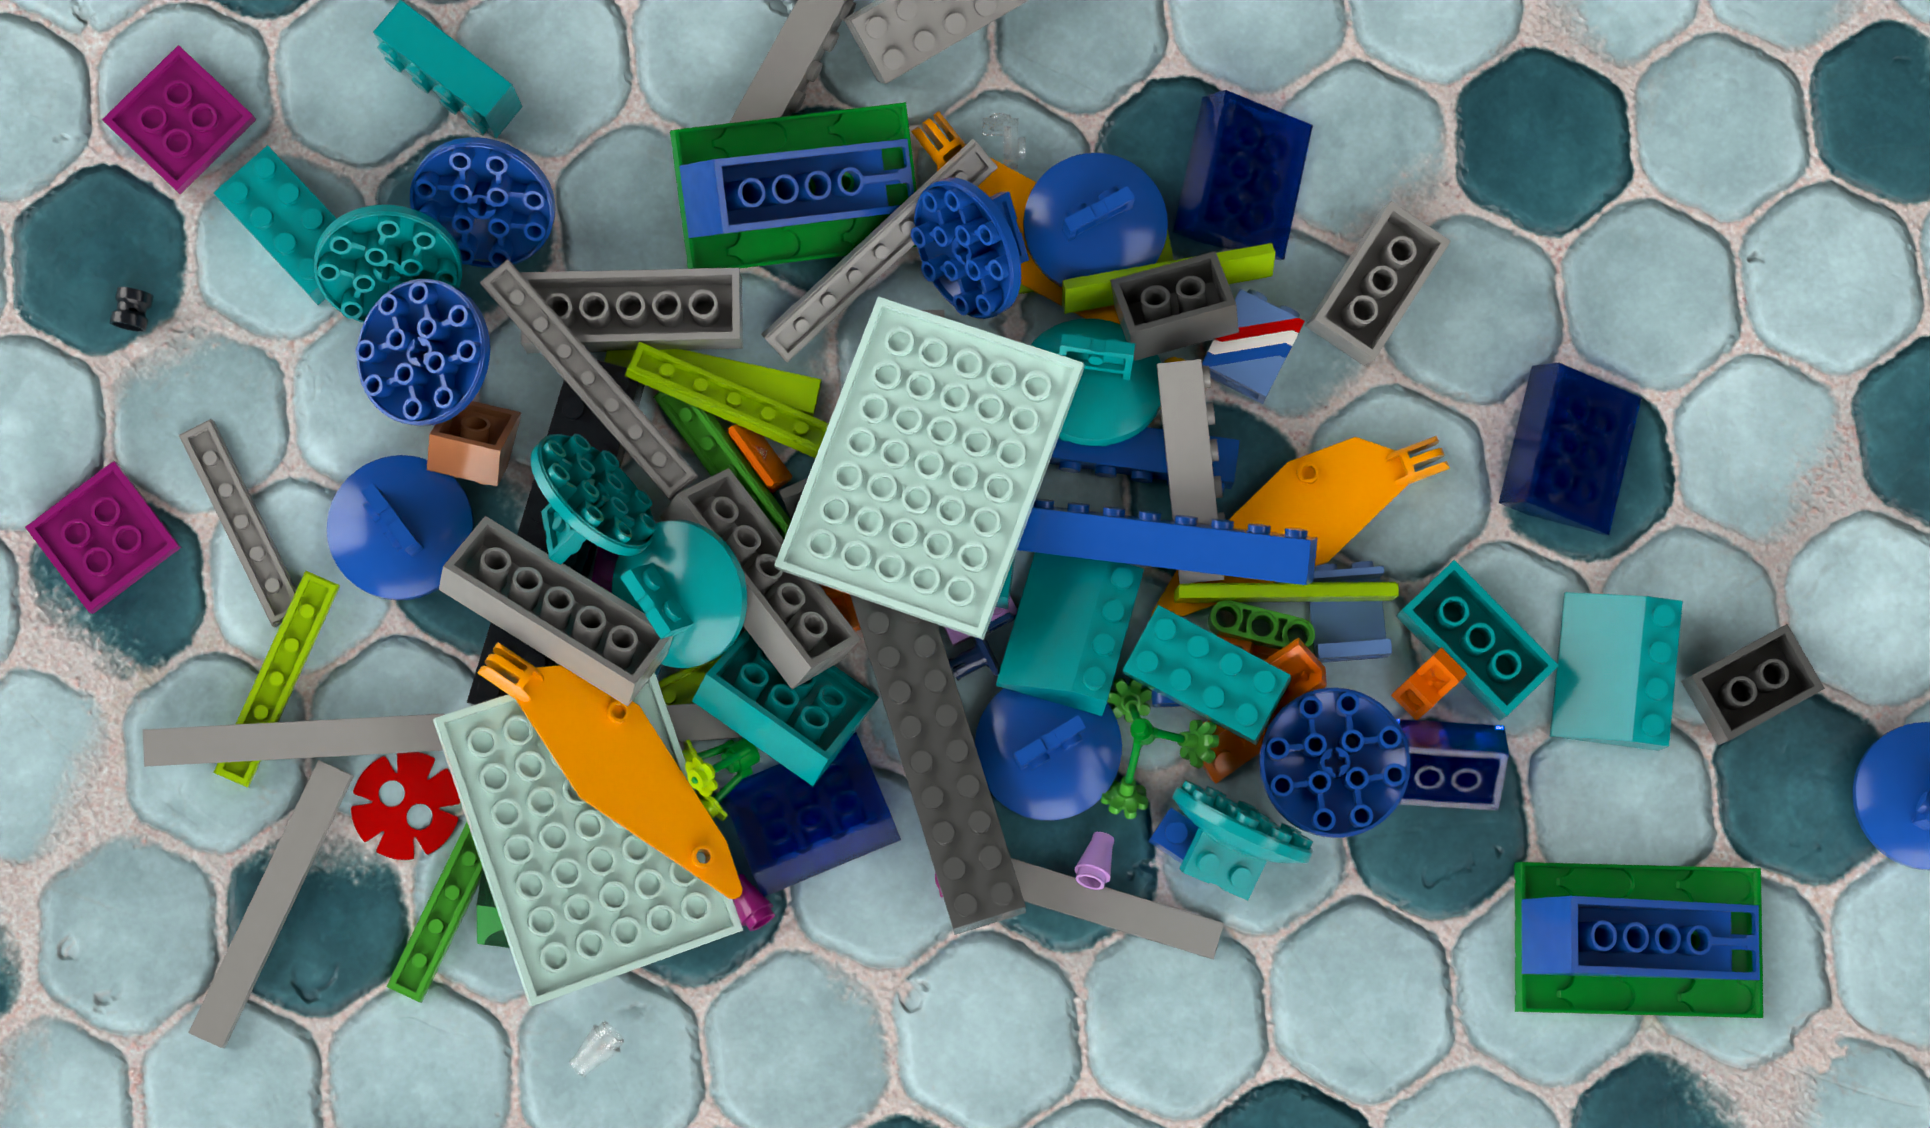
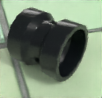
(131, 309)

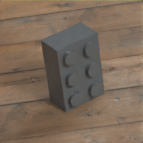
(1175, 305)
(1752, 684)

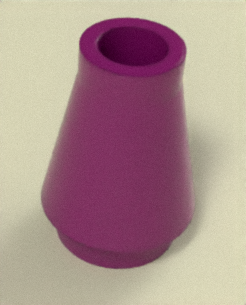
(752, 907)

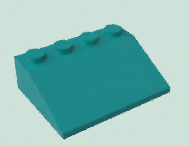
(1070, 630)
(1616, 669)
(794, 726)

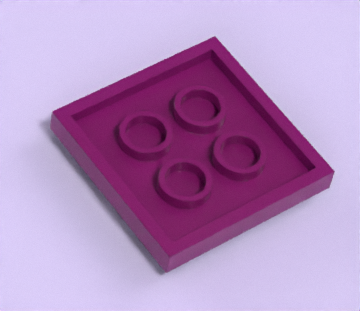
(179, 119)
(103, 537)

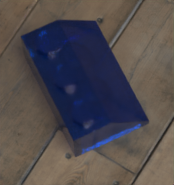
(1455, 764)

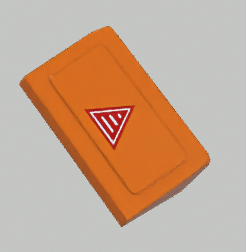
(760, 457)

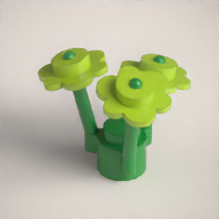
(736, 757)

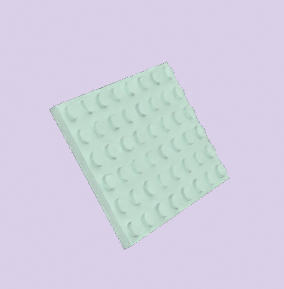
(930, 467)
(566, 879)

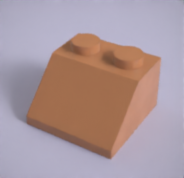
(474, 443)

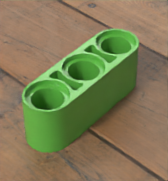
(1246, 614)

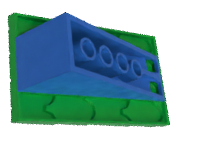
(790, 184)
(1638, 940)

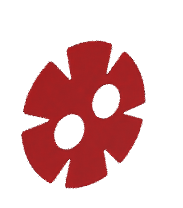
(398, 835)

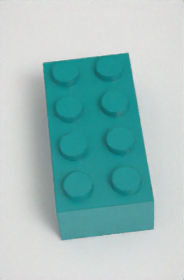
(447, 69)
(279, 215)
(1481, 637)
(1207, 675)

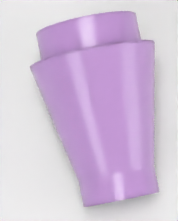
(1095, 864)

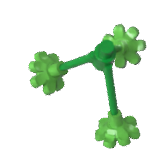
(1196, 745)

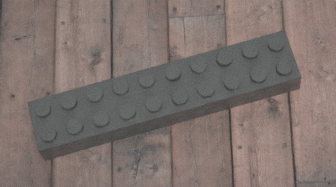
(941, 767)

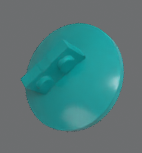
(379, 249)
(1114, 392)
(589, 499)
(686, 589)
(1234, 840)

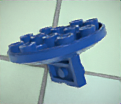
(486, 198)
(1094, 218)
(970, 246)
(423, 352)
(397, 526)
(1046, 755)
(1334, 762)
(1894, 795)

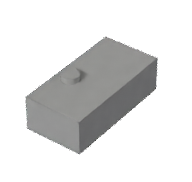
(1378, 283)

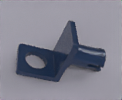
(981, 654)

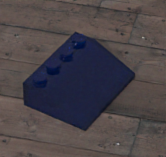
(1242, 174)
(1570, 448)
(807, 829)

